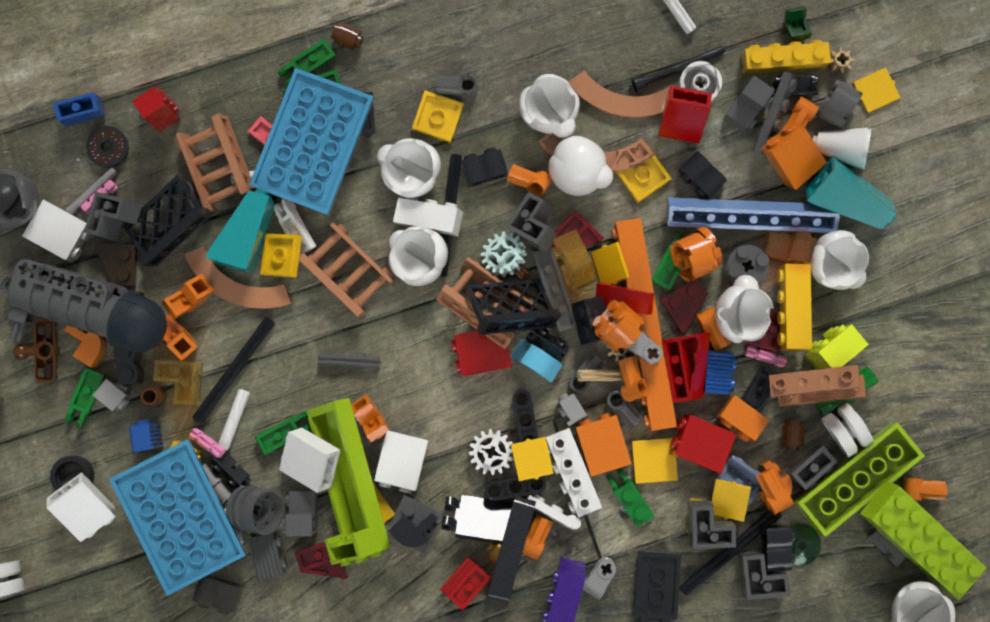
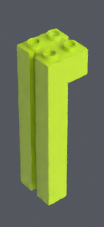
(352, 487)

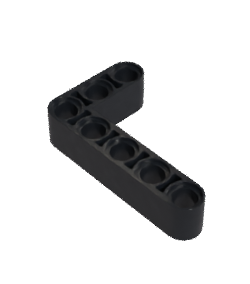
(523, 431)
(510, 553)

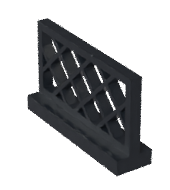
(179, 232)
(517, 319)

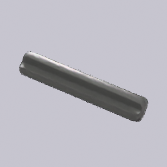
(349, 361)

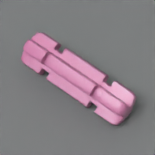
(110, 187)
(765, 356)
(207, 443)

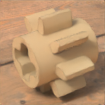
(843, 57)
(617, 354)

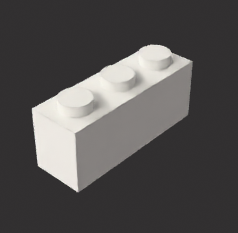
(429, 215)

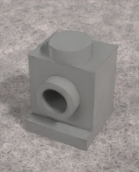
(570, 408)

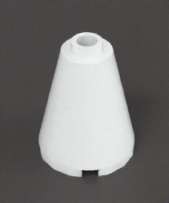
(846, 145)

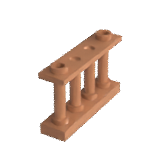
(235, 165)
(327, 274)
(462, 307)
(818, 386)

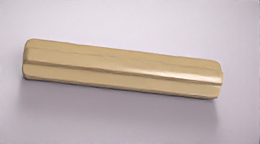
(599, 375)

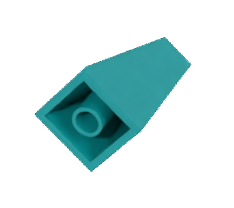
(850, 195)
(244, 233)

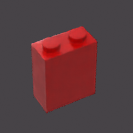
(684, 114)
(479, 354)
(702, 443)

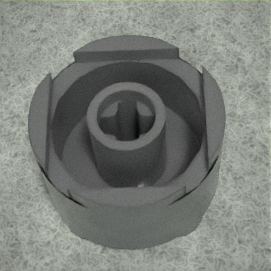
(839, 104)
(753, 256)

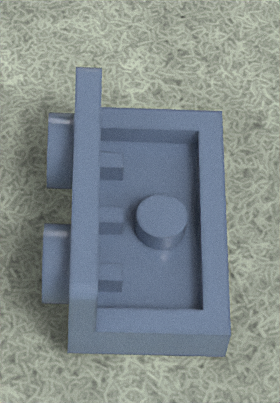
(741, 473)

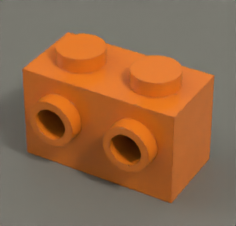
(742, 419)

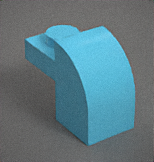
(536, 360)

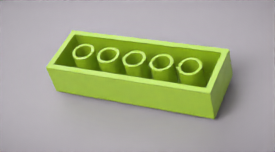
(858, 479)
(923, 540)

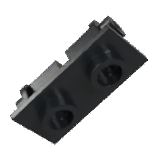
(804, 87)
(556, 346)
(236, 477)

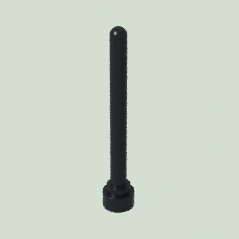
(640, 83)

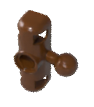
(49, 339)

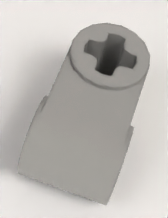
(641, 346)
(597, 580)

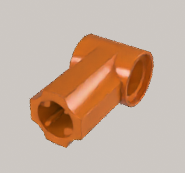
(802, 112)
(534, 182)
(707, 323)
(634, 385)
(923, 489)
(775, 495)
(536, 537)

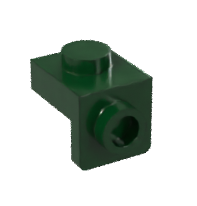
(796, 24)

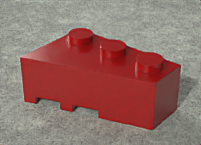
(157, 108)
(687, 365)

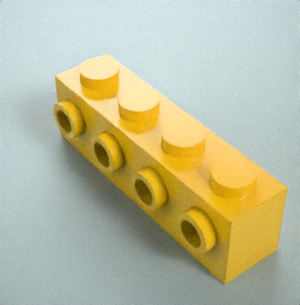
(785, 58)
(795, 307)

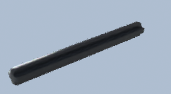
(451, 197)
(233, 370)
(727, 553)

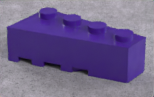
(566, 591)

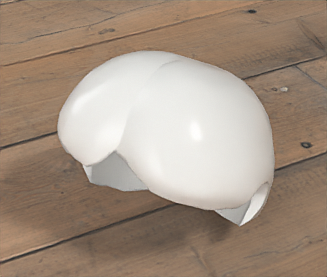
(550, 106)
(579, 166)
(409, 167)
(417, 255)
(839, 261)
(743, 311)
(922, 603)

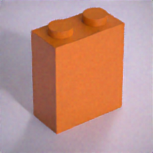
(793, 155)
(602, 444)

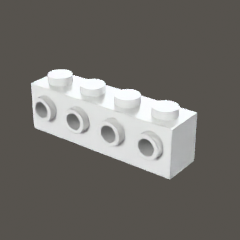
(573, 473)

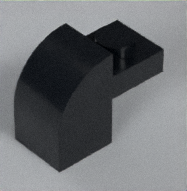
(411, 535)

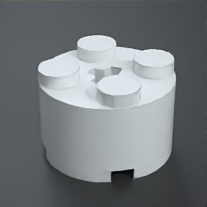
(703, 74)

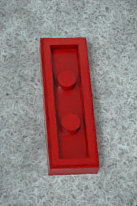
(637, 300)

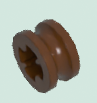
(522, 273)

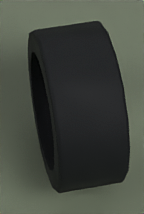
(57, 467)

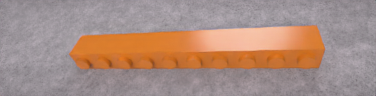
(659, 401)

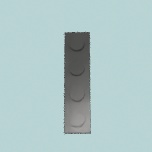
(779, 105)
(555, 288)

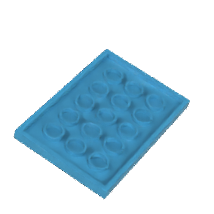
(311, 141)
(177, 517)

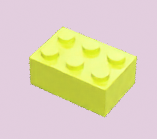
(836, 347)

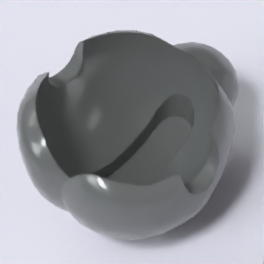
(17, 199)

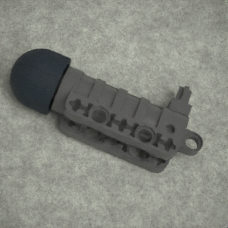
(126, 319)

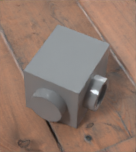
(113, 395)

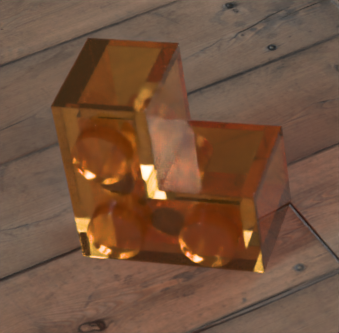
(789, 249)

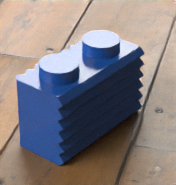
(79, 109)
(719, 373)
(145, 436)

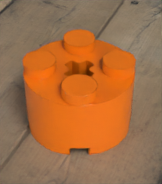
(693, 256)
(618, 325)

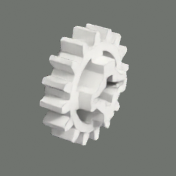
(488, 461)

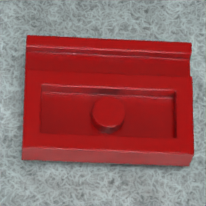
(465, 583)

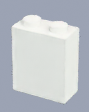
(57, 231)
(309, 460)
(401, 461)
(81, 507)

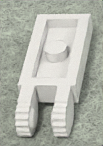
(293, 224)
(555, 513)

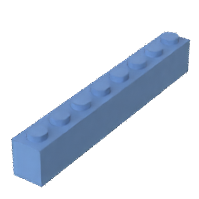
(750, 215)

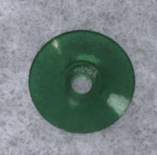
(812, 544)

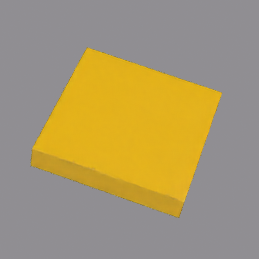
(437, 116)
(644, 178)
(281, 255)
(653, 461)

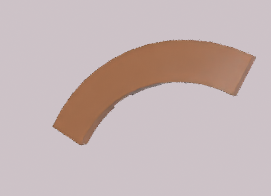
(615, 103)
(617, 160)
(233, 291)

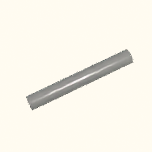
(90, 191)

